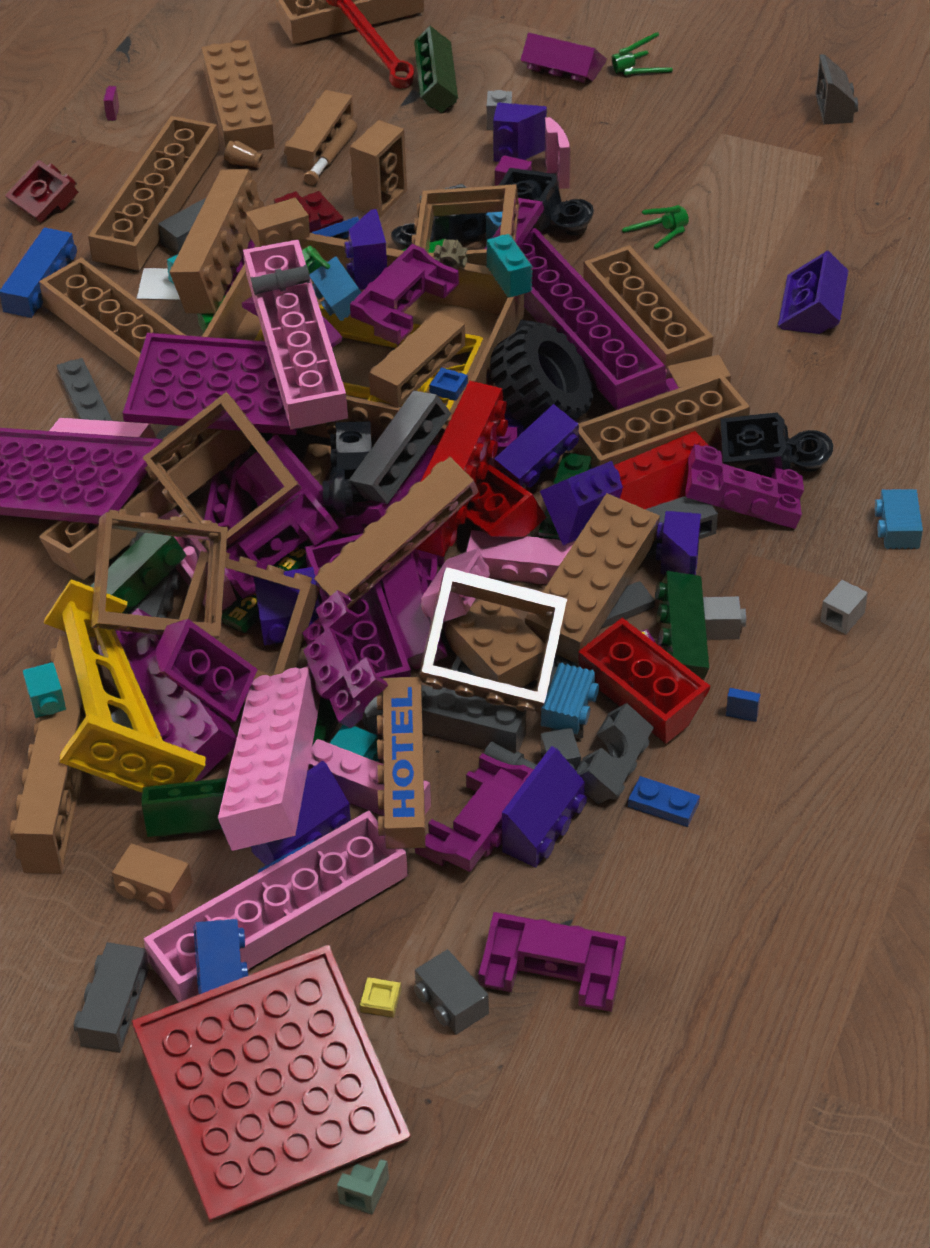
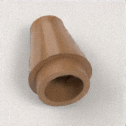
(242, 155)

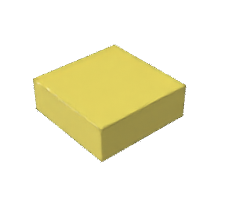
(380, 997)

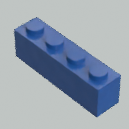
(47, 254)
(218, 953)

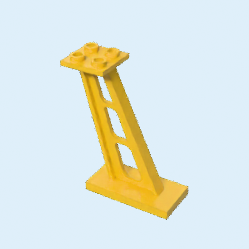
(99, 745)

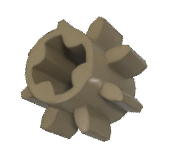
(451, 254)

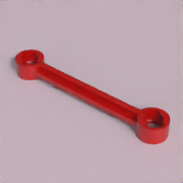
(377, 44)

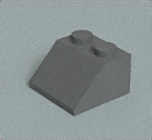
(834, 93)

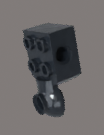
(540, 186)
(447, 227)
(762, 444)
(348, 450)

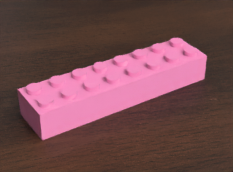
(297, 340)
(270, 759)
(284, 900)

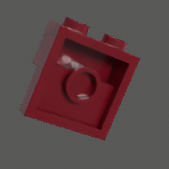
(42, 191)
(318, 208)

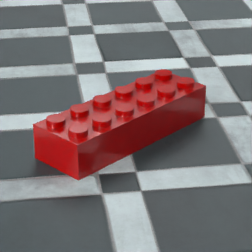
(470, 442)

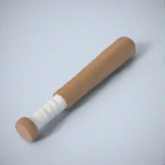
(336, 144)

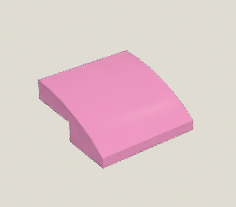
(557, 152)

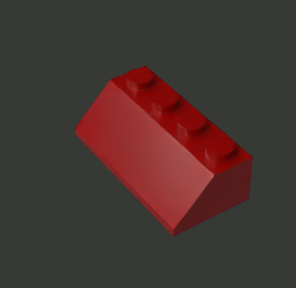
(658, 473)
(504, 507)
(645, 677)

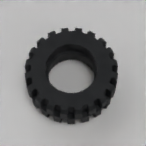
(541, 370)

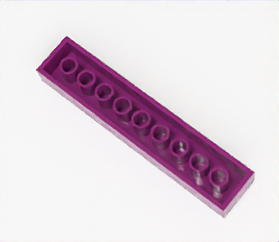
(612, 352)

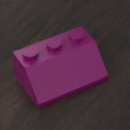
(562, 58)
(261, 481)
(205, 667)

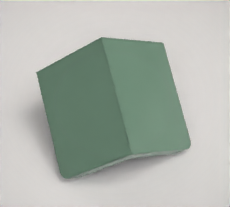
(363, 1186)

